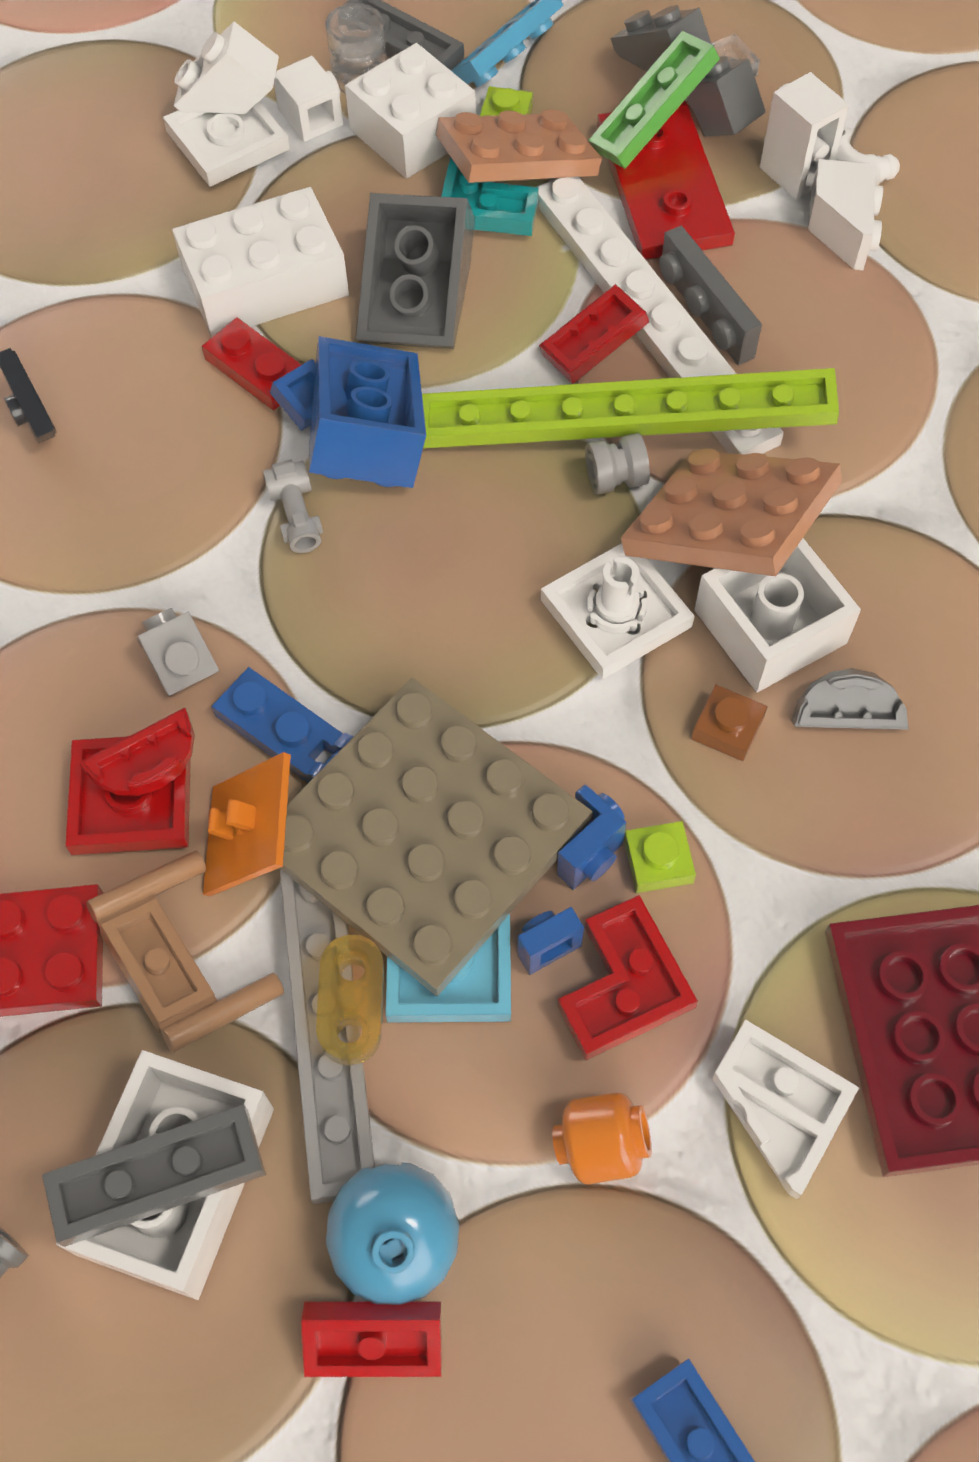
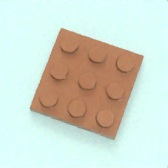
(733, 511)

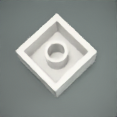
(400, 104)
(780, 621)

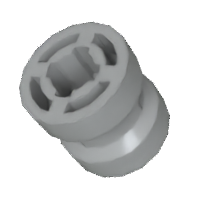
(612, 464)

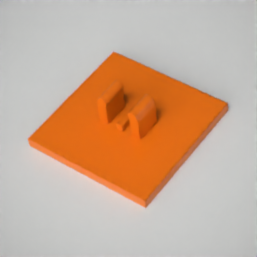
(247, 825)

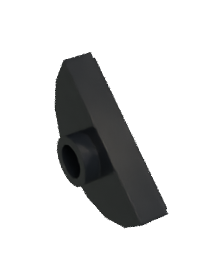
(24, 401)

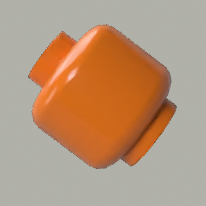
(602, 1138)

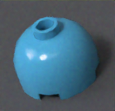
(392, 1233)

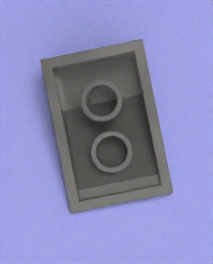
(414, 270)

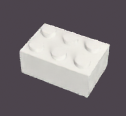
(262, 261)
(182, 1242)

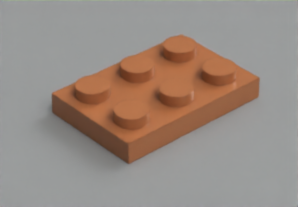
(517, 146)

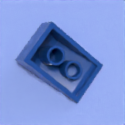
(366, 414)

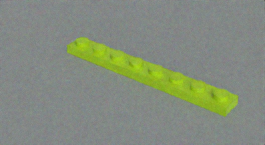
(631, 408)

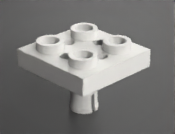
(616, 609)

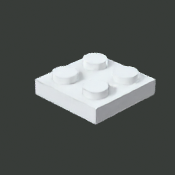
(226, 142)

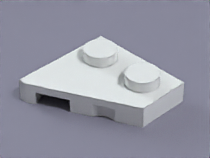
(783, 1102)

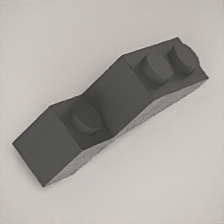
(724, 98)

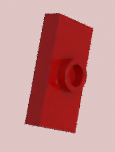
(594, 333)

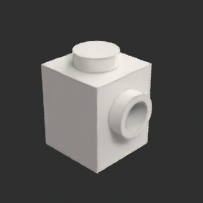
(308, 98)

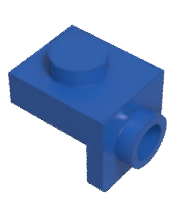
(593, 848)

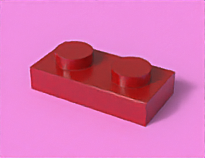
(249, 359)
(372, 1339)

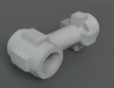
(287, 482)

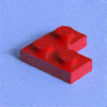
(641, 987)

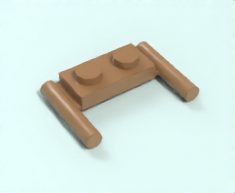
(159, 962)

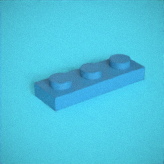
(507, 41)

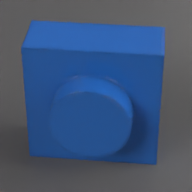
(295, 393)
(549, 939)

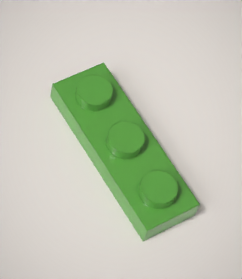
(654, 99)

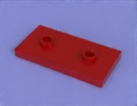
(672, 187)

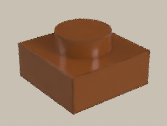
(729, 722)

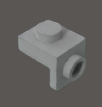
(176, 650)

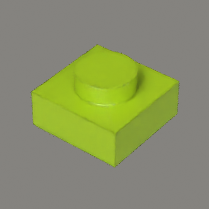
(506, 99)
(659, 857)

